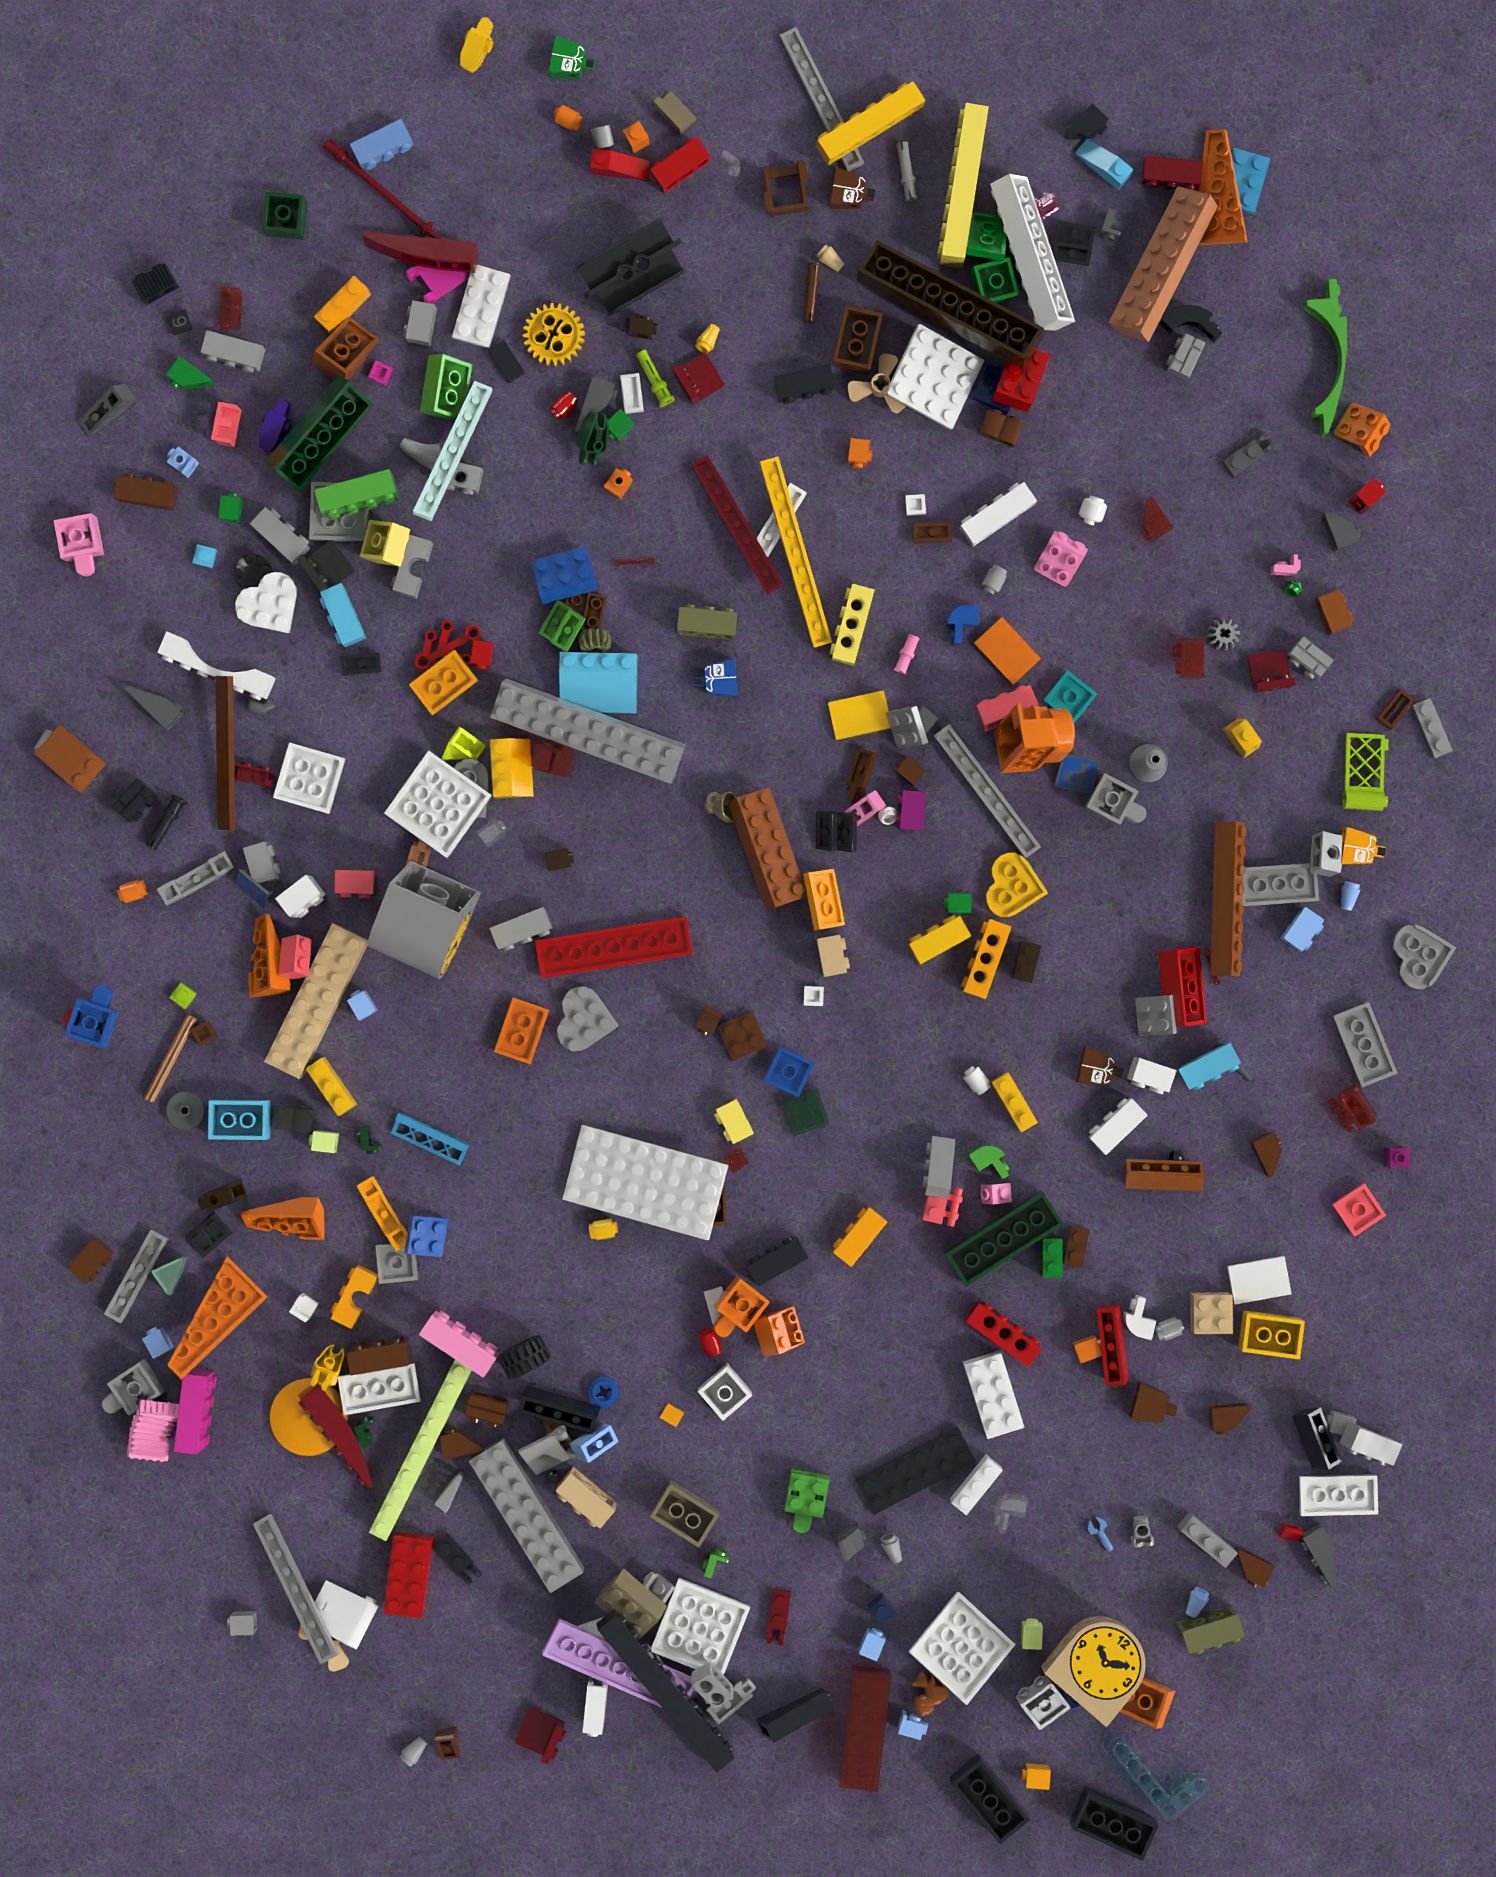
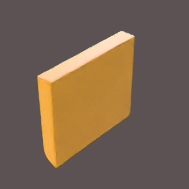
(672, 1415)

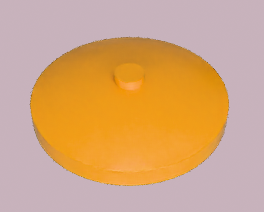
(293, 1425)

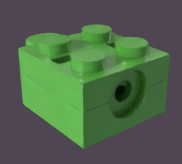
(805, 1501)

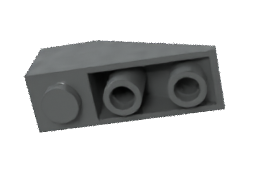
(1321, 1549)

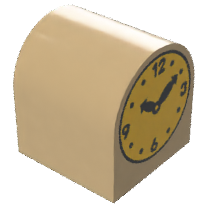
(1098, 1666)

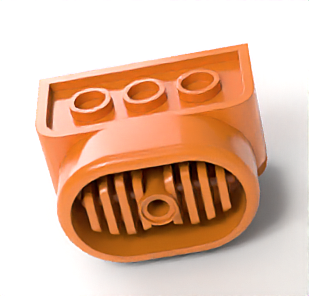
(1033, 737)

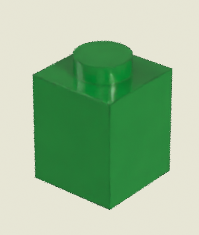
(619, 425)
(231, 508)
(957, 903)

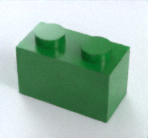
(1051, 1257)

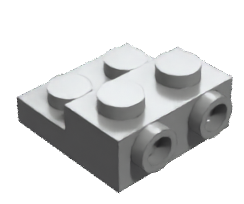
(1042, 1701)

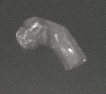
(733, 163)

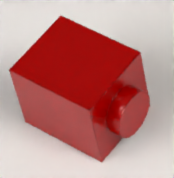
(482, 654)

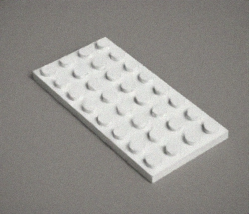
(645, 1182)

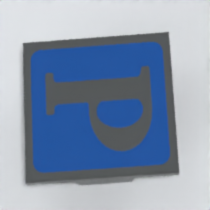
(1077, 773)
(252, 888)

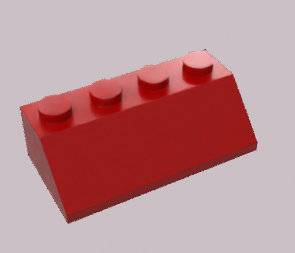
(1183, 979)

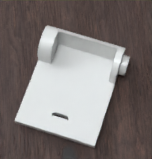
(345, 1613)

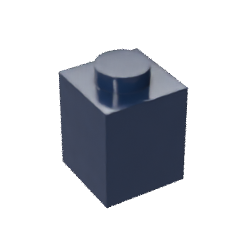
(881, 1608)

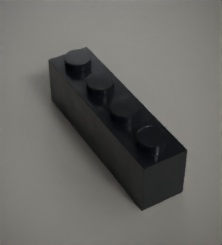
(559, 1409)

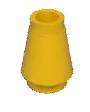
(707, 339)

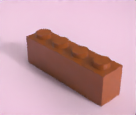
(1163, 1175)

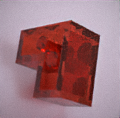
(1189, 658)

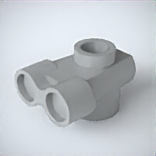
(1141, 1535)

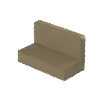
(674, 112)

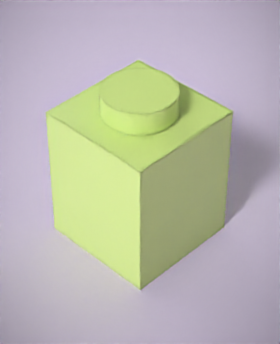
(324, 1141)
(1031, 1634)

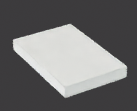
(1259, 1280)

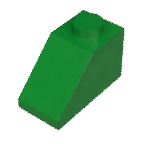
(187, 376)

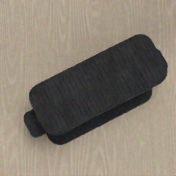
(648, 243)

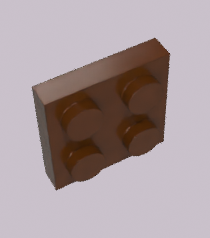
(742, 1036)

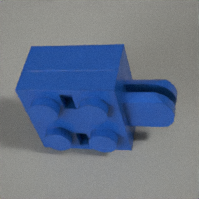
(93, 1019)

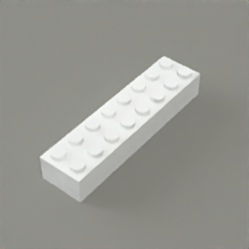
(1032, 252)

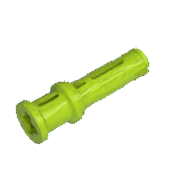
(658, 386)

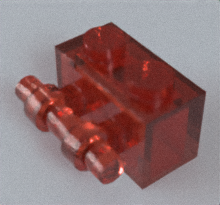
(1356, 1105)

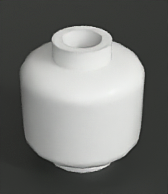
(1092, 510)

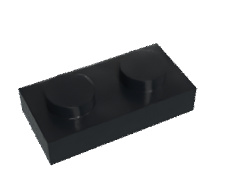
(361, 664)

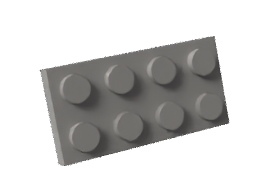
(1279, 885)
(1364, 1044)

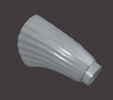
(423, 453)

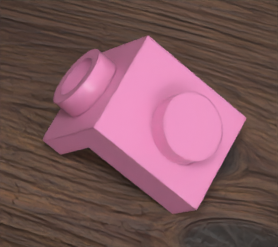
(996, 1193)

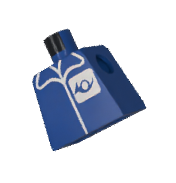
(719, 679)

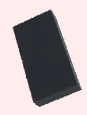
(506, 361)

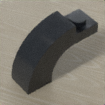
(1192, 316)

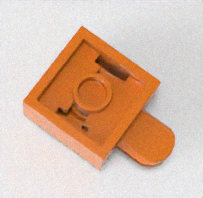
(737, 1307)

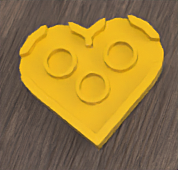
(1013, 886)

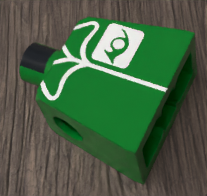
(569, 60)

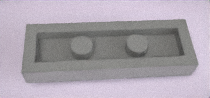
(1432, 728)

